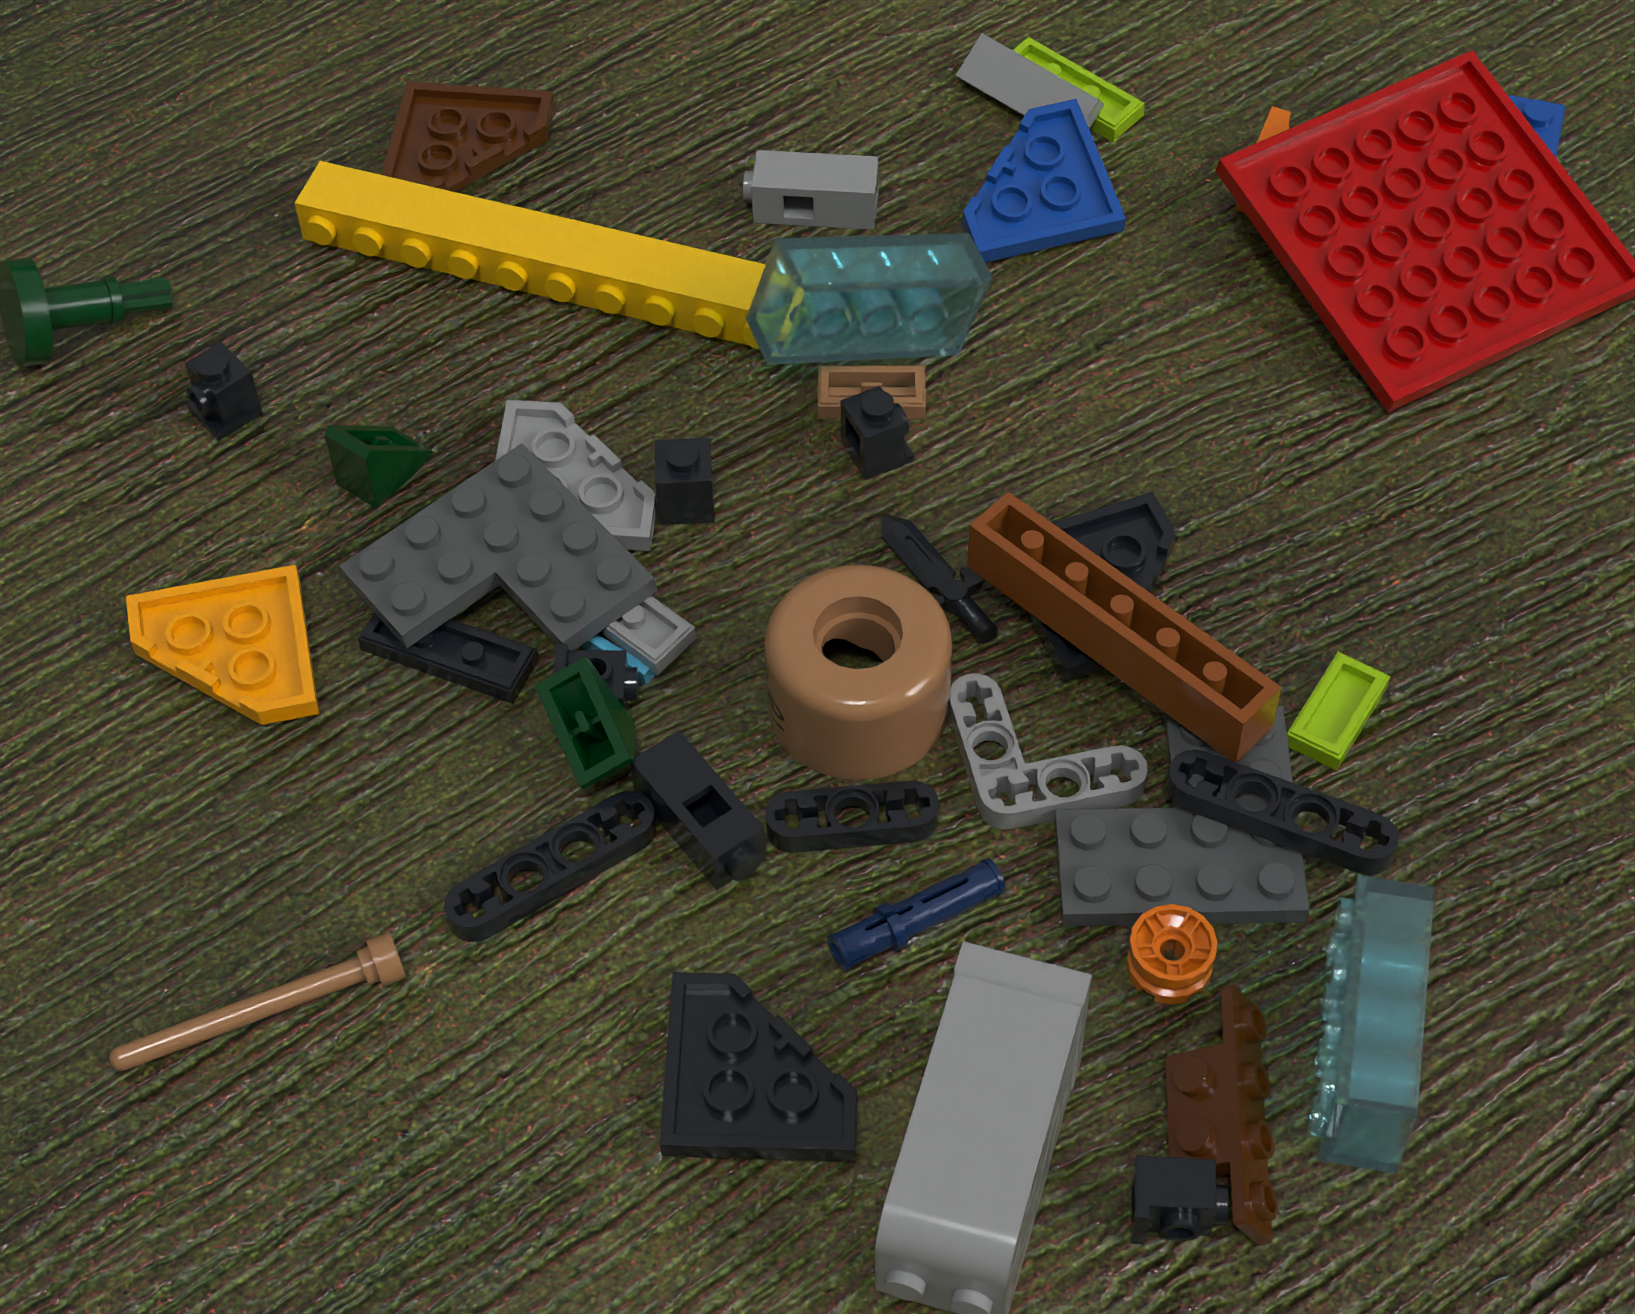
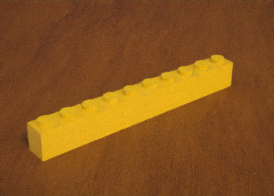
(530, 251)

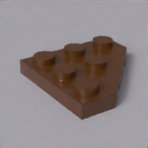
(463, 132)

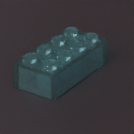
(867, 297)
(1373, 1024)

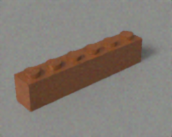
(1123, 627)

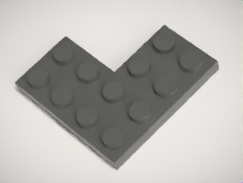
(508, 530)
(1141, 858)

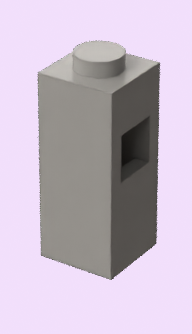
(813, 189)

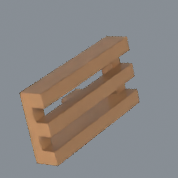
(910, 398)

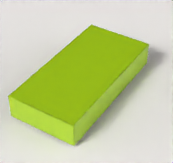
(1337, 710)

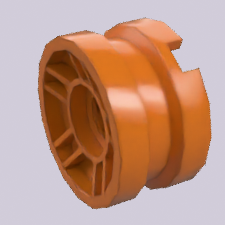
(1192, 943)

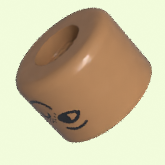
(865, 718)

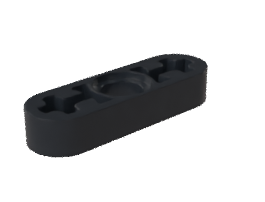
(837, 836)

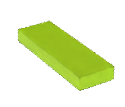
(1119, 107)

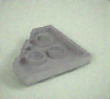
(583, 467)

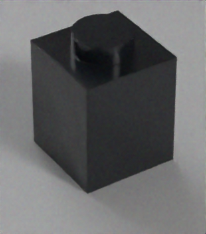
(684, 481)

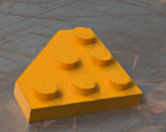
(232, 640)

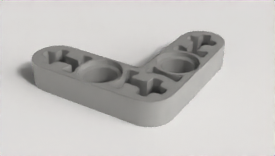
(1014, 776)

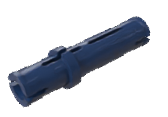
(896, 923)

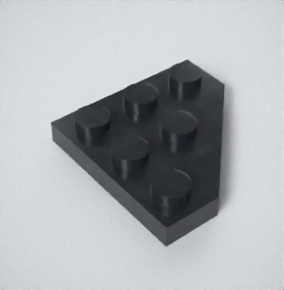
(1132, 539)
(747, 1081)

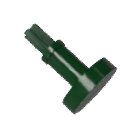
(33, 311)

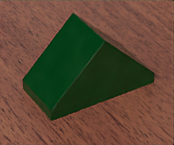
(373, 460)
(588, 722)

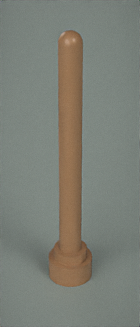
(374, 963)

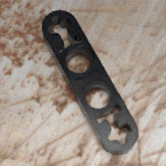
(1277, 820)
(545, 858)

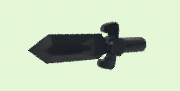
(939, 575)

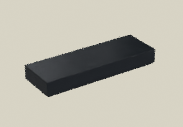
(459, 656)

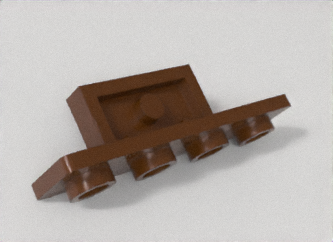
(1220, 1112)

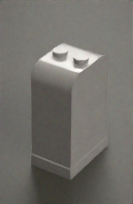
(982, 1133)

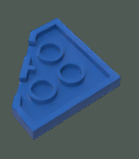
(1044, 188)

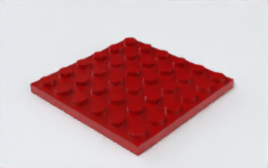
(1430, 229)

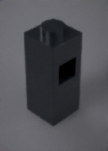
(699, 810)

